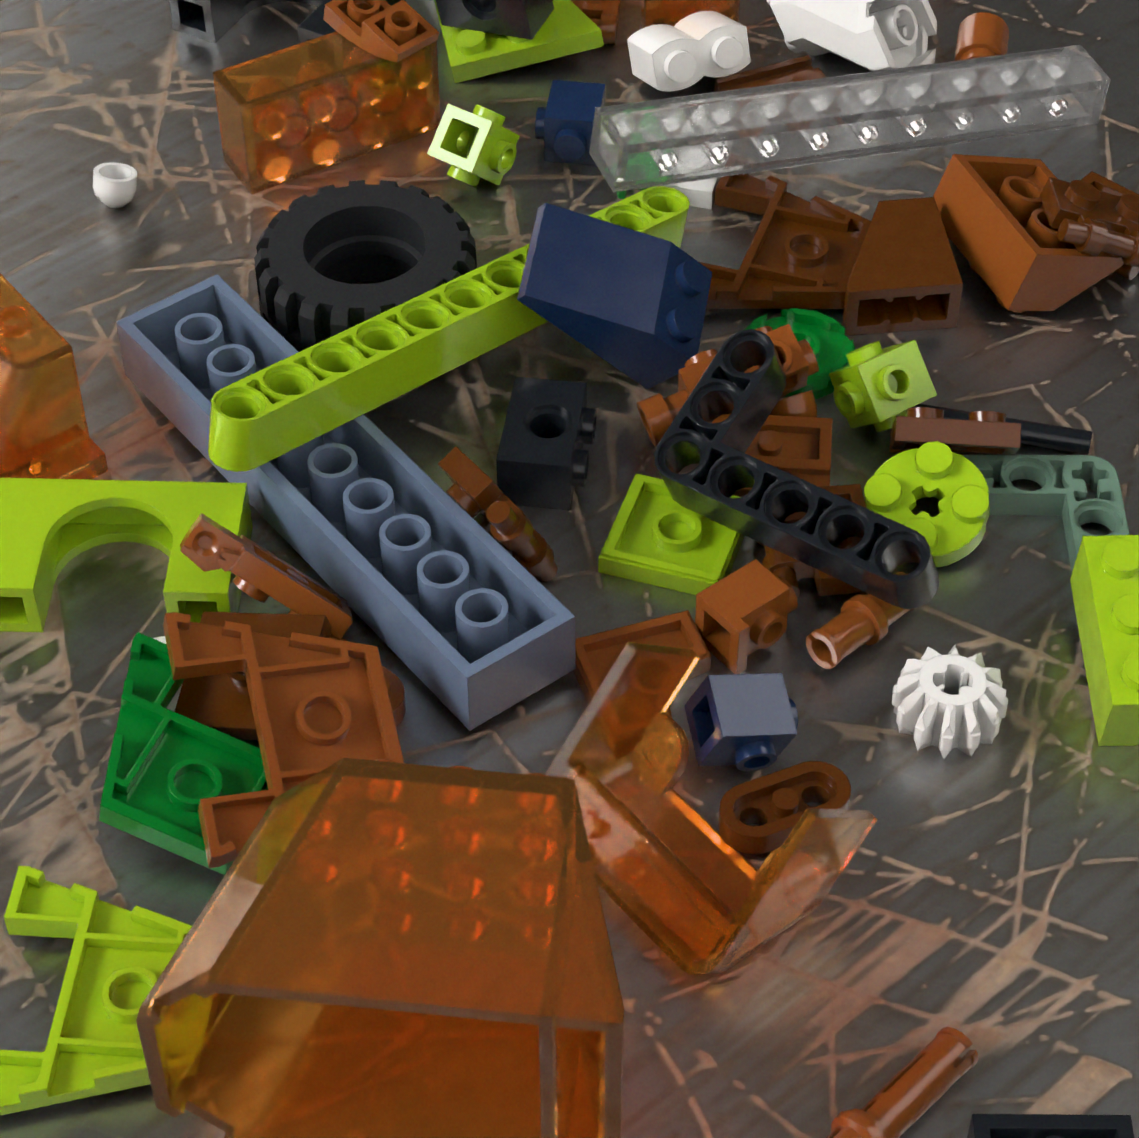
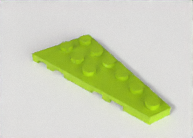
(483, 53)

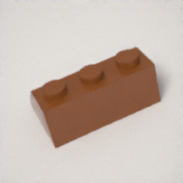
(1002, 229)

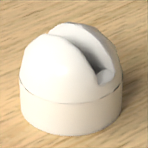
(114, 183)

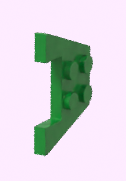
(169, 762)

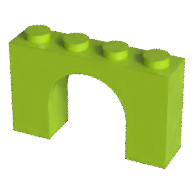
(57, 519)

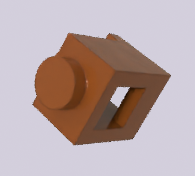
(744, 613)

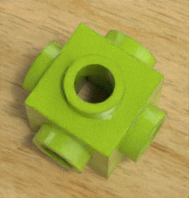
(474, 145)
(881, 384)

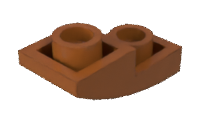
(381, 28)

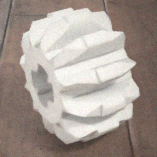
(949, 701)

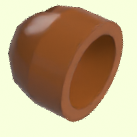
(800, 404)

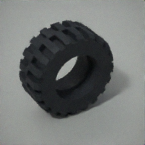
(351, 237)

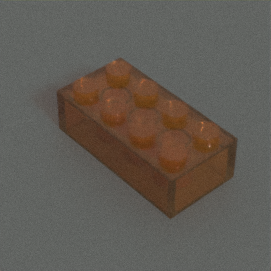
(320, 107)

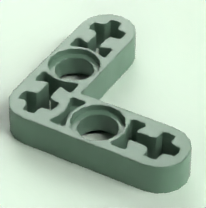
(1062, 491)

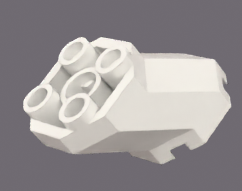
(862, 31)

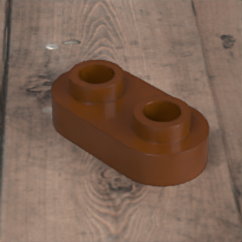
(778, 803)

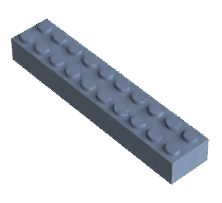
(363, 516)

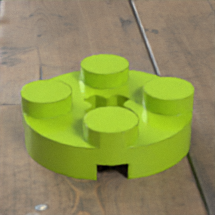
(939, 474)

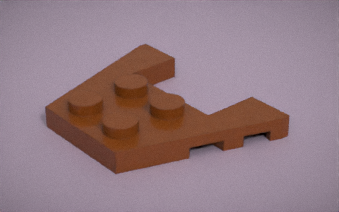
(309, 708)

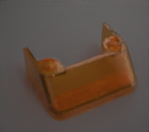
(661, 855)

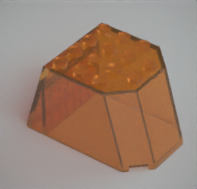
(398, 967)

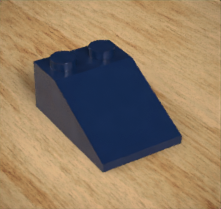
(616, 292)

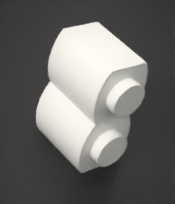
(693, 48)

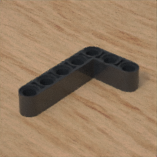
(775, 493)

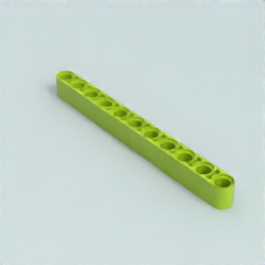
(398, 349)

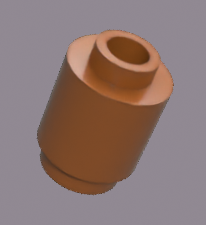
(981, 36)

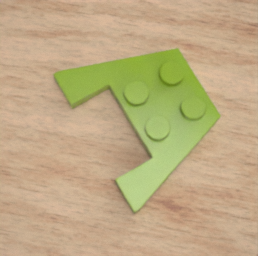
(108, 976)

